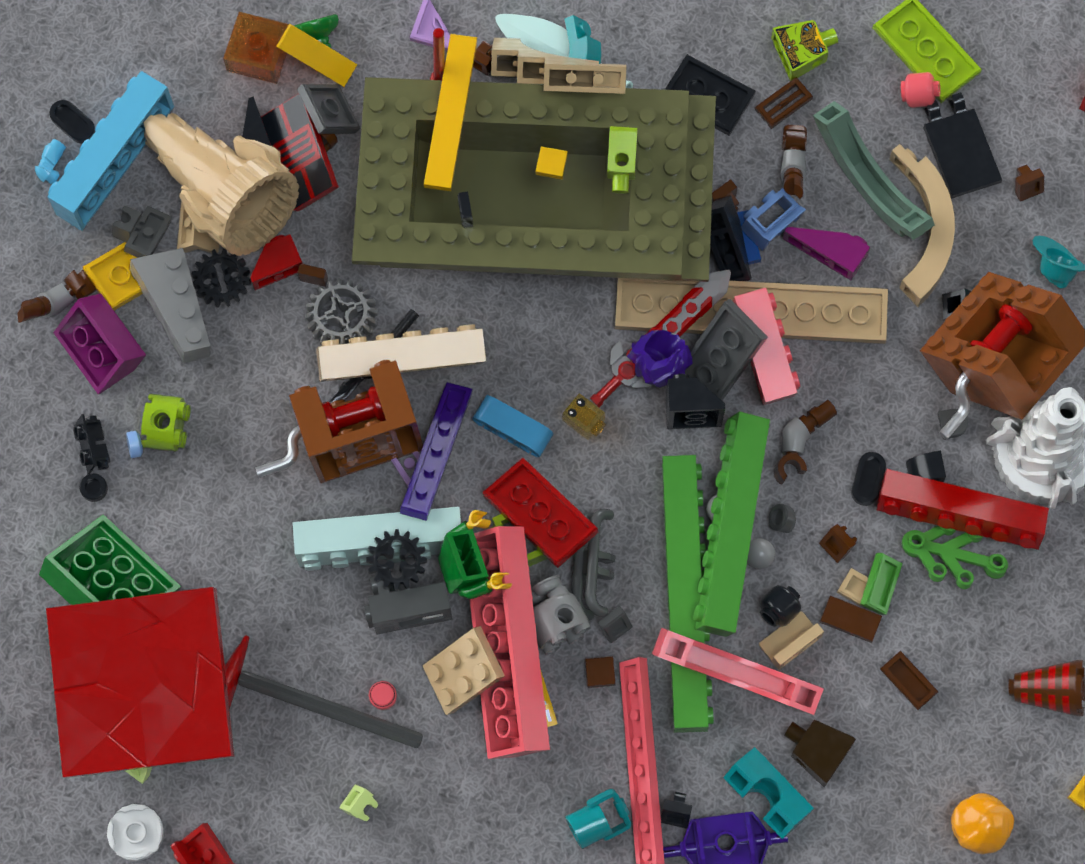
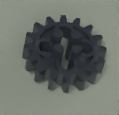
(213, 290)
(384, 571)

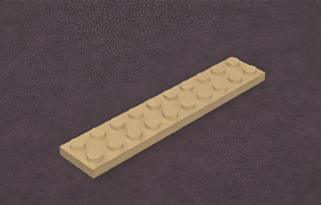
(805, 310)

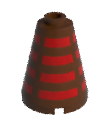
(1052, 687)

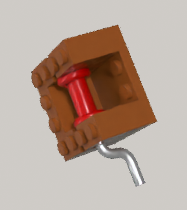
(1003, 347)
(352, 433)

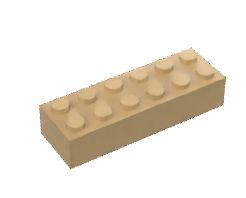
(411, 352)

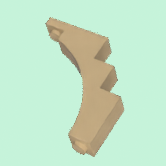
(556, 72)

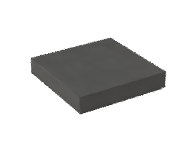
(328, 108)

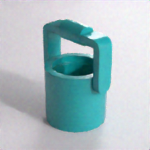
(590, 823)

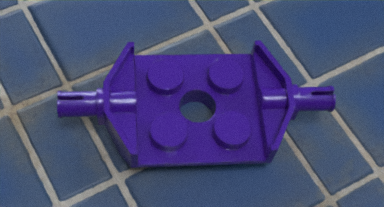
(702, 837)

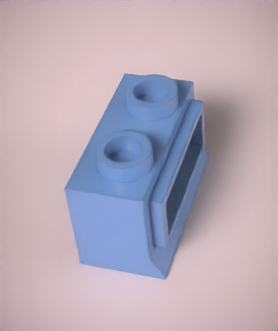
(757, 232)

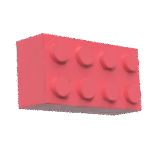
(772, 360)

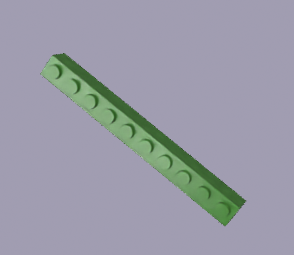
(683, 577)

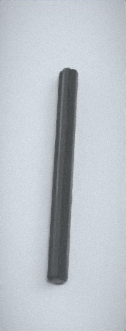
(330, 709)

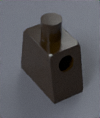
(819, 749)

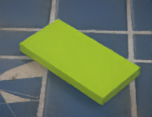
(927, 47)

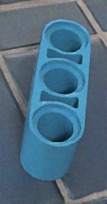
(514, 425)

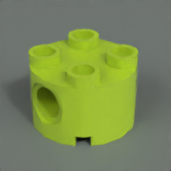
(155, 413)

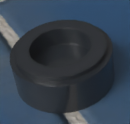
(93, 487)

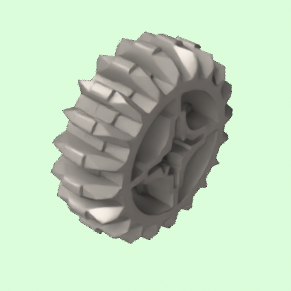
(331, 318)

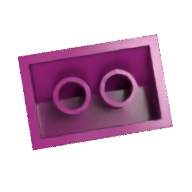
(99, 342)

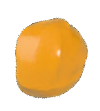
(982, 823)

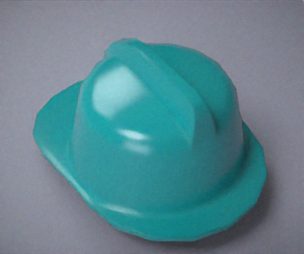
(1056, 261)

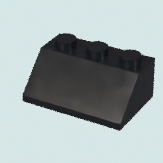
(692, 404)

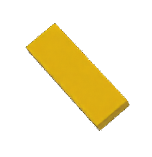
(316, 55)

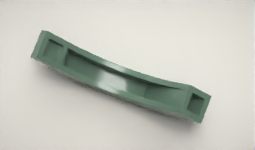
(866, 175)

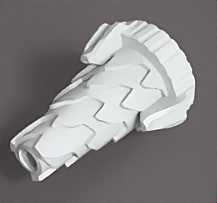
(1044, 451)

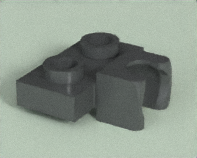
(141, 232)

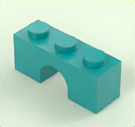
(758, 775)

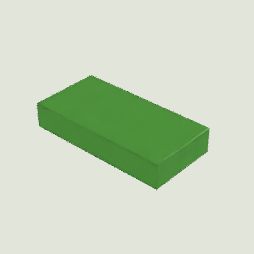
(881, 583)

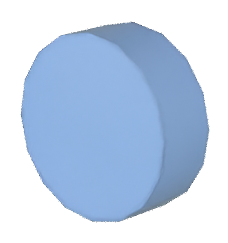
(134, 444)

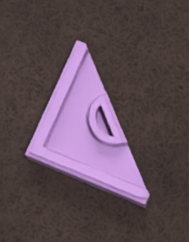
(426, 23)

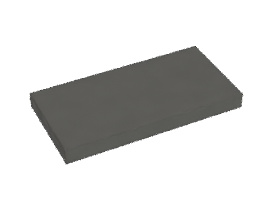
(725, 349)

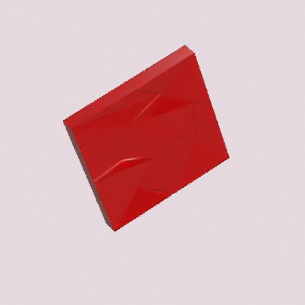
(139, 682)

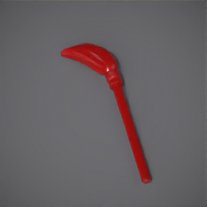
(438, 54)

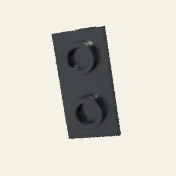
(87, 433)

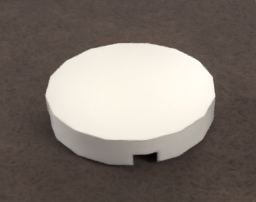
(143, 835)

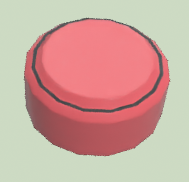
(382, 695)

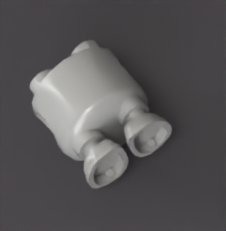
(557, 615)

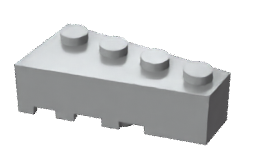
(171, 293)

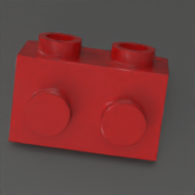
(200, 848)

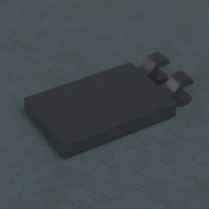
(960, 148)

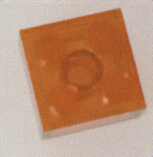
(254, 49)

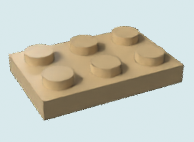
(463, 670)

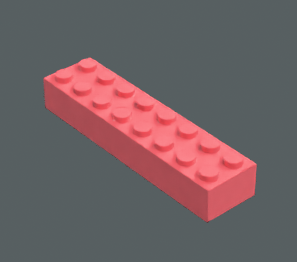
(515, 704)

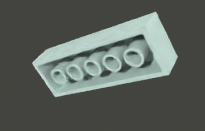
(348, 538)

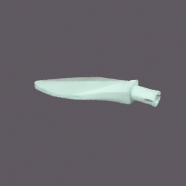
(537, 34)

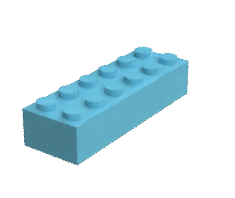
(109, 151)

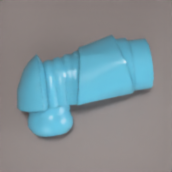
(50, 157)

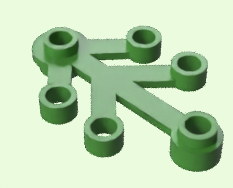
(950, 553)

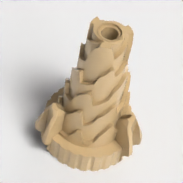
(228, 193)

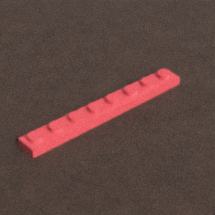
(641, 761)

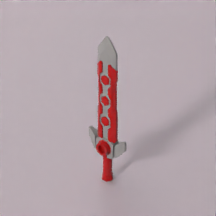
(677, 321)

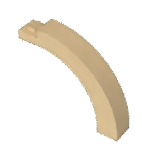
(938, 204)

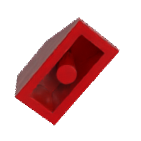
(277, 261)

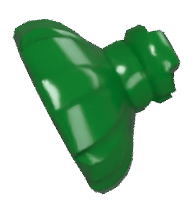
(320, 28)

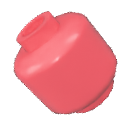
(920, 89)

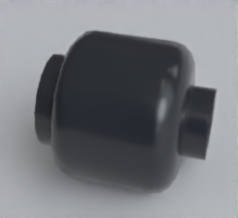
(780, 606)

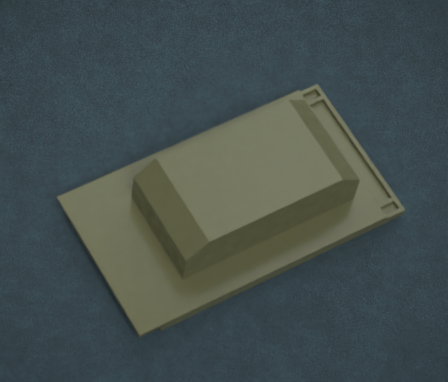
(530, 219)

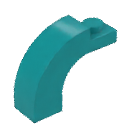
(580, 43)

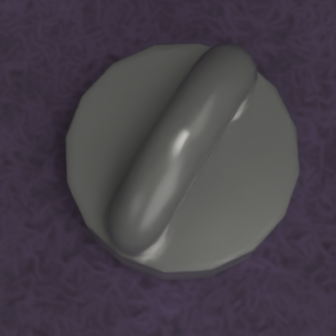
(782, 518)

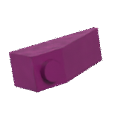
(834, 249)

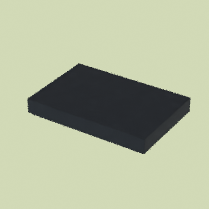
(730, 94)

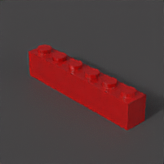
(962, 509)

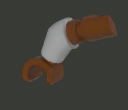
(793, 161)
(57, 298)
(795, 436)

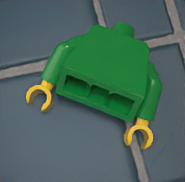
(463, 563)

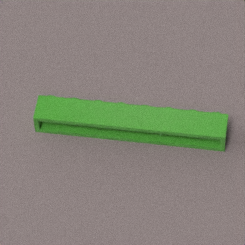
(732, 524)

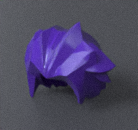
(660, 357)

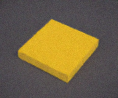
(113, 277)

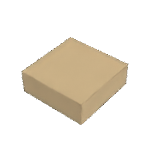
(853, 586)

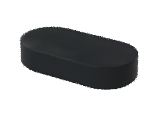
(72, 121)
(868, 478)

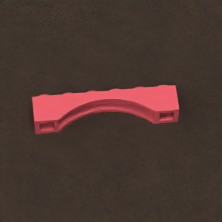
(737, 671)

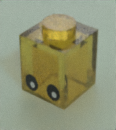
(584, 417)

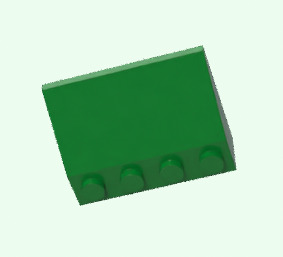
(103, 566)

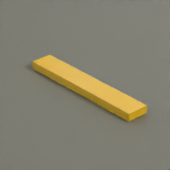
(450, 112)

